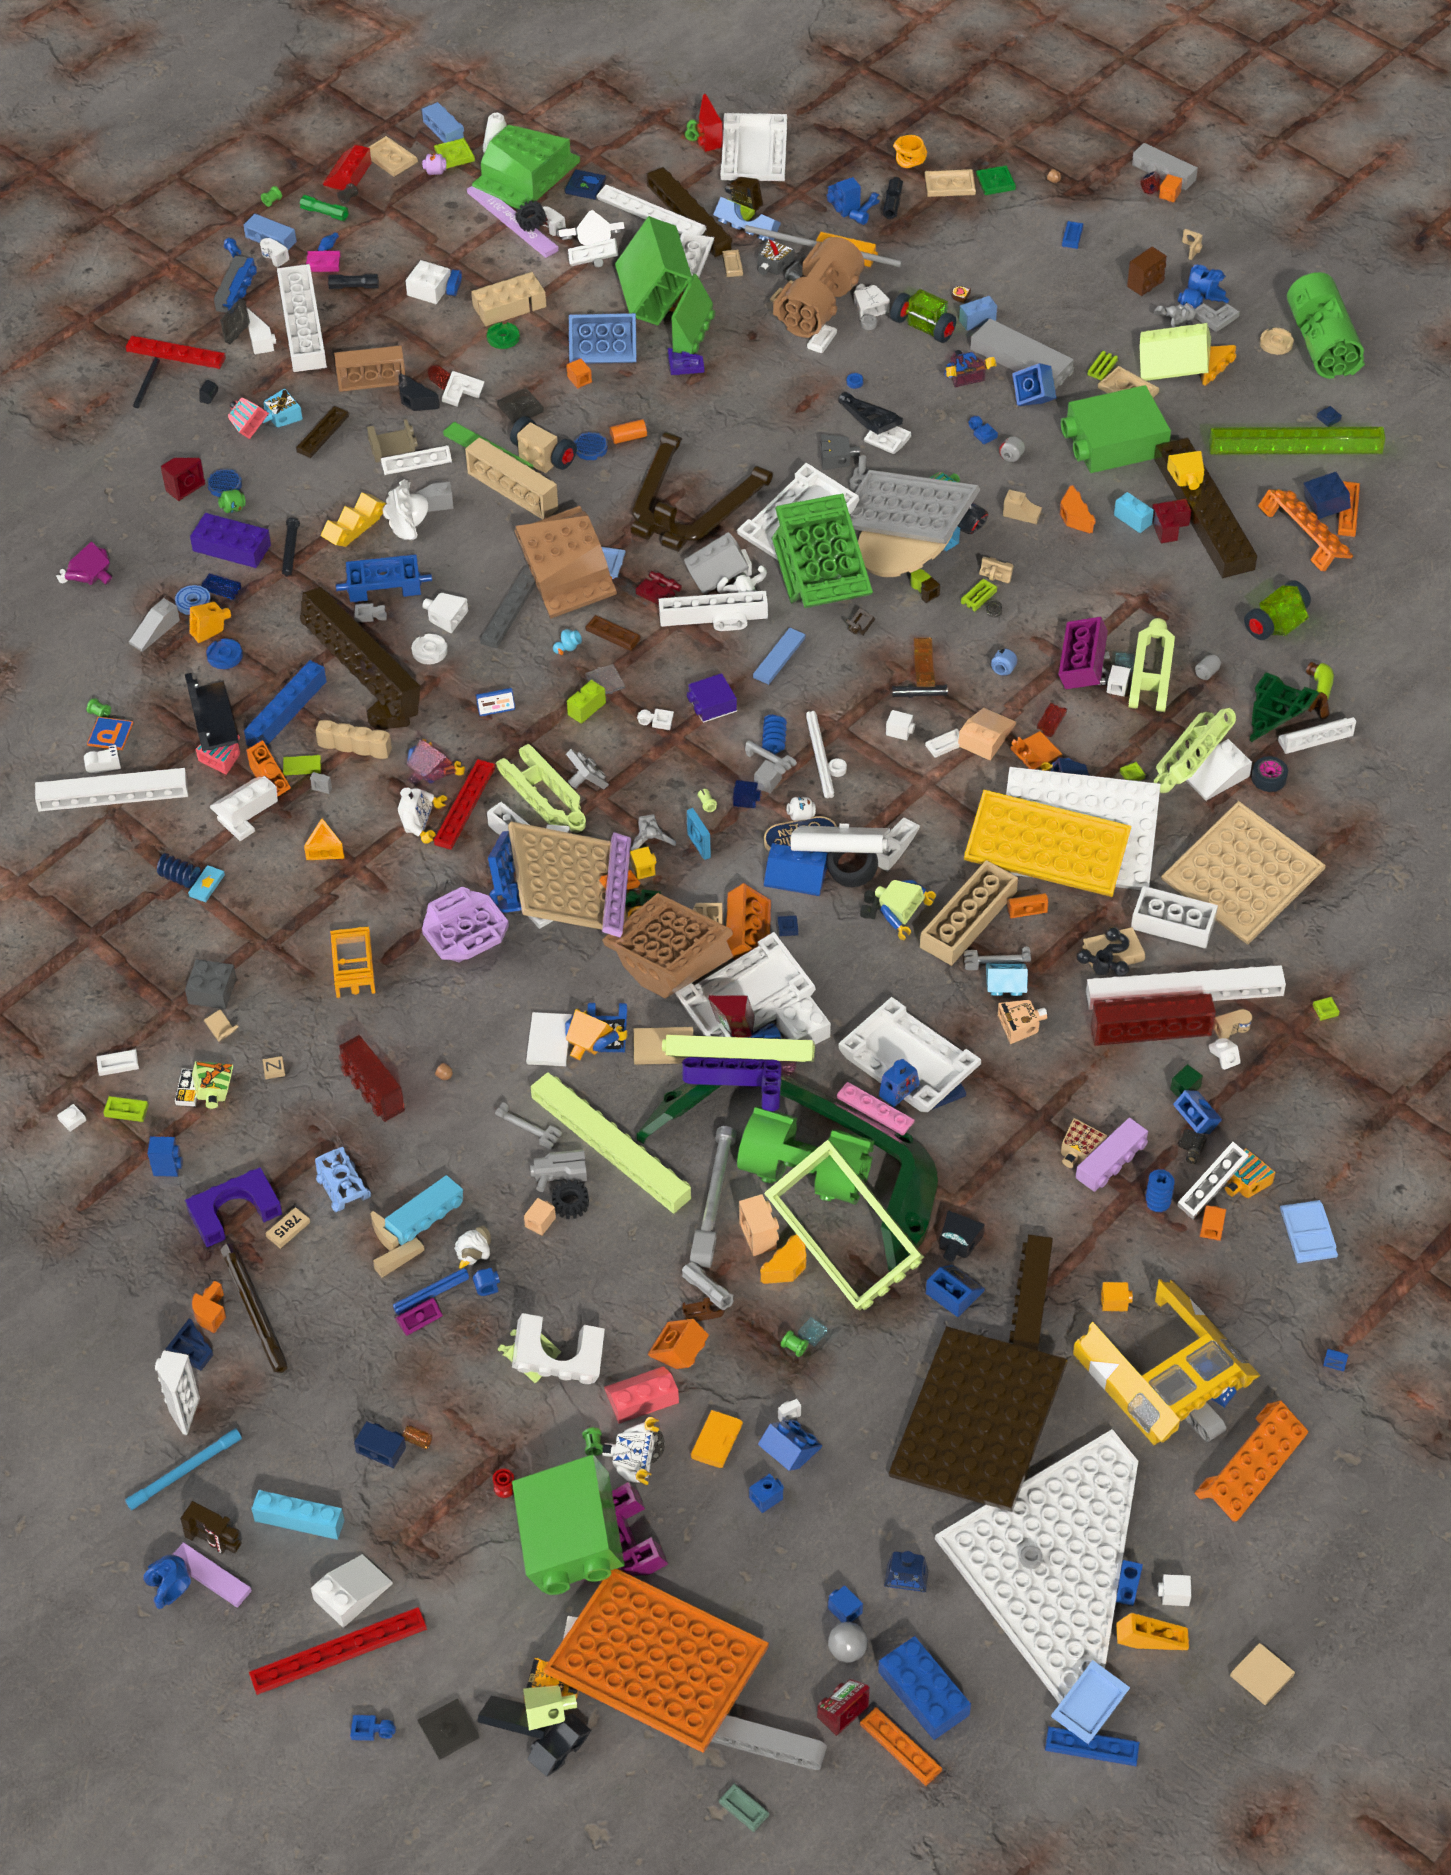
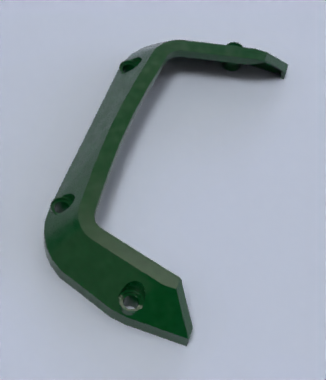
(917, 1180)

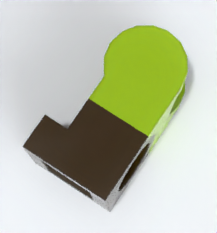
(925, 585)

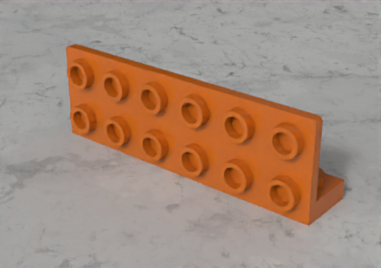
(1328, 542)
(1255, 1461)

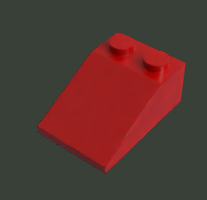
(709, 126)

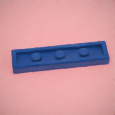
(1100, 1747)

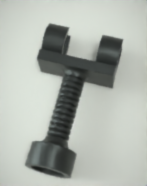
(868, 911)

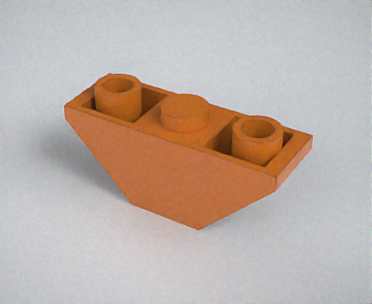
(1075, 511)
(263, 764)

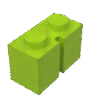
(587, 702)

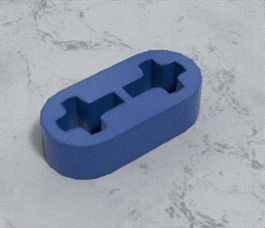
(454, 282)

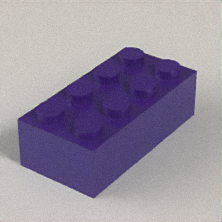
(230, 540)

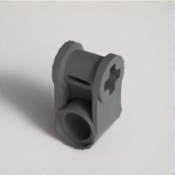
(796, 270)

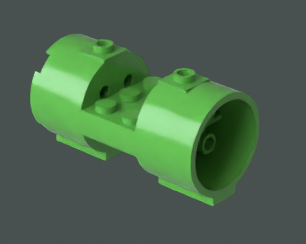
(1325, 325)
(771, 1147)

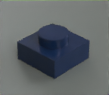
(1329, 416)
(787, 925)

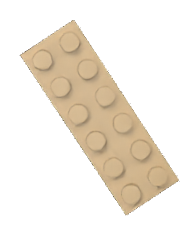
(512, 478)
(968, 912)

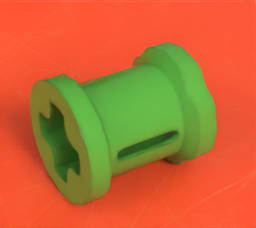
(692, 130)
(271, 196)
(98, 709)
(794, 1343)
(593, 1441)

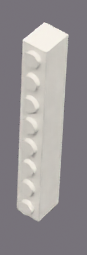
(111, 789)

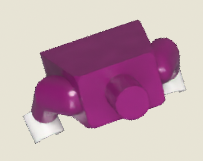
(87, 566)

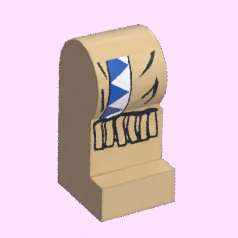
(1232, 1023)

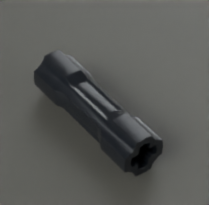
(367, 281)

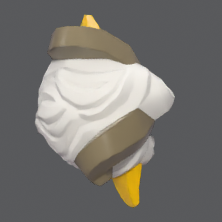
(473, 1246)

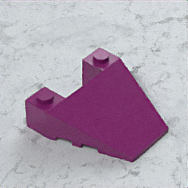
(640, 1558)

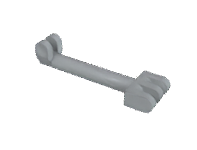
(780, 764)
(972, 959)
(547, 1137)

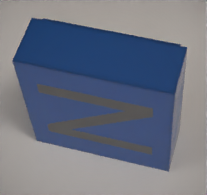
(1335, 1360)

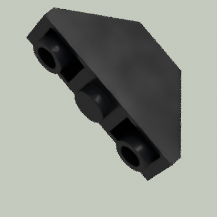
(417, 396)

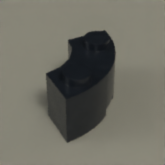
(552, 1750)

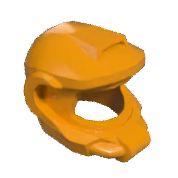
(911, 152)

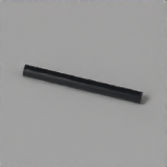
(146, 383)

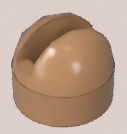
(1054, 176)
(444, 1072)

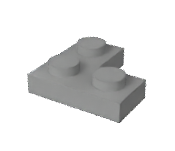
(1216, 319)

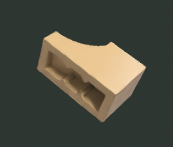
(1020, 508)

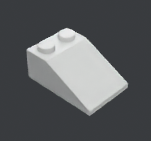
(1220, 770)
(350, 1589)

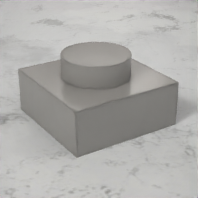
(321, 783)

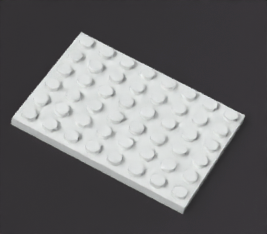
(1105, 798)

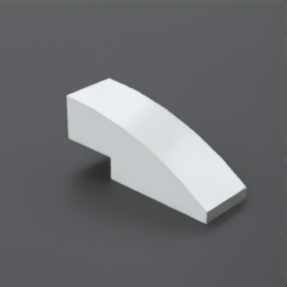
(898, 841)

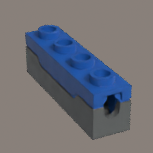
(235, 283)

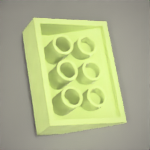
(1175, 352)

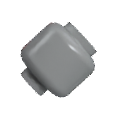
(1012, 449)

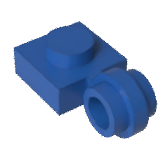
(982, 433)
(366, 1725)

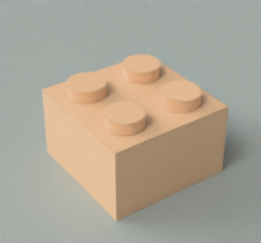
(758, 1224)

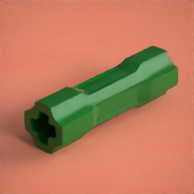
(335, 211)

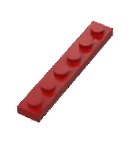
(175, 352)
(464, 804)

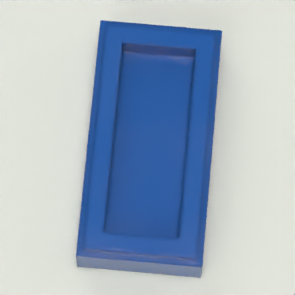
(1072, 234)

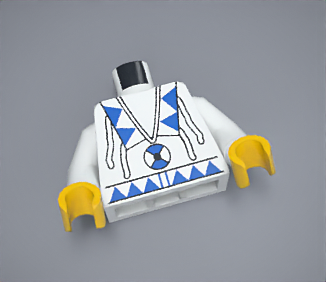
(415, 810)
(633, 1451)

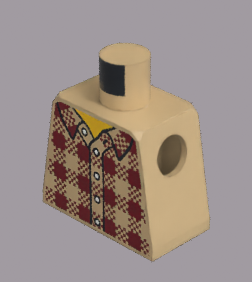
(1080, 1143)

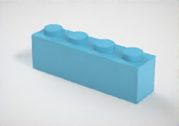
(424, 1209)
(298, 1514)

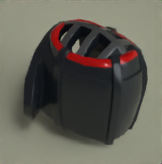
(973, 519)

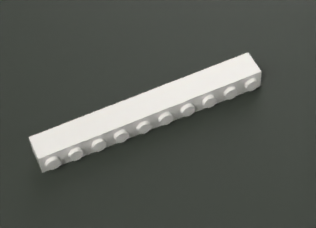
(1222, 984)

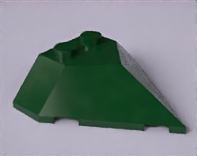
(1277, 704)

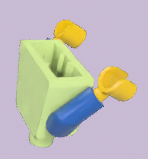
(901, 901)

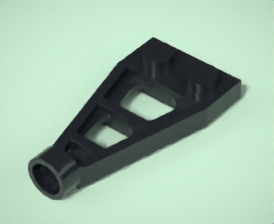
(878, 425)

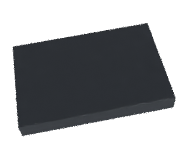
(508, 1716)

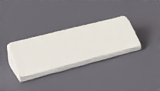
(416, 460)

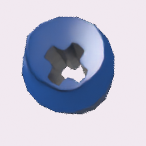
(774, 733)
(1159, 1190)

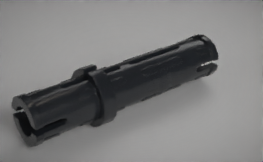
(910, 691)

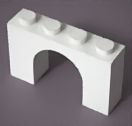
(531, 1357)

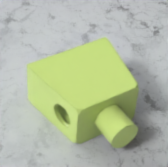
(546, 1706)

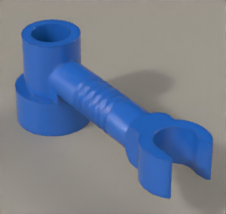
(861, 215)

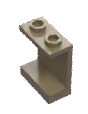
(392, 443)

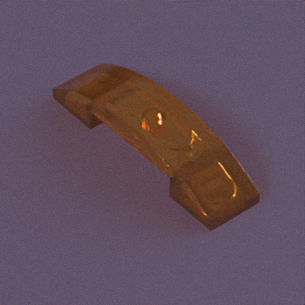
(924, 662)

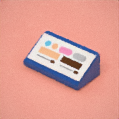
(495, 702)

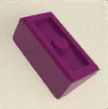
(419, 1316)

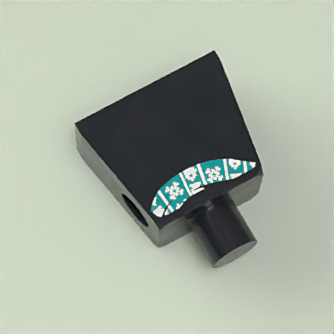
(960, 1236)

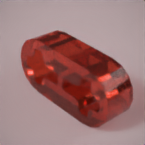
(440, 380)

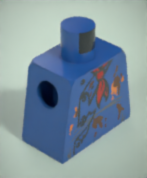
(898, 1082)

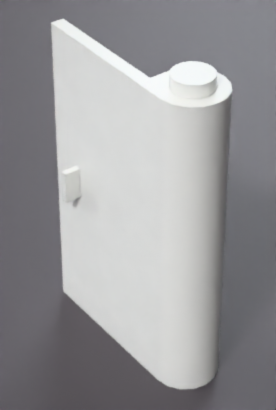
(839, 839)

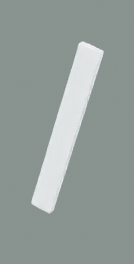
(644, 209)

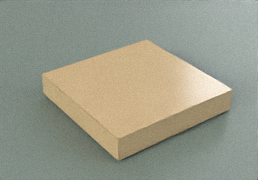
(1262, 1674)

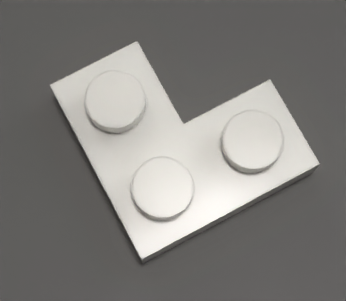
(461, 384)

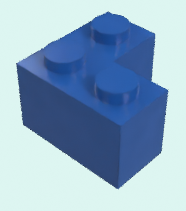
(845, 196)

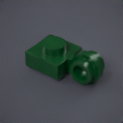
(632, 897)

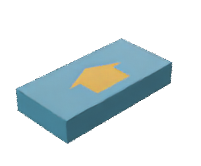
(206, 883)

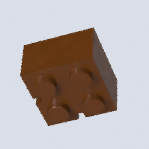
(1146, 271)

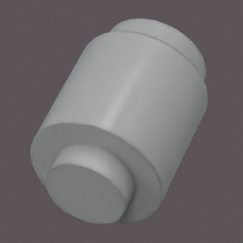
(1208, 667)

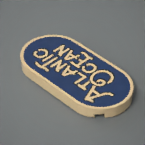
(782, 832)

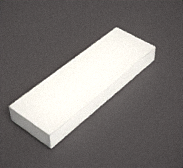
(589, 253)

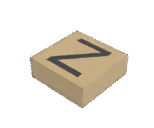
(273, 1067)

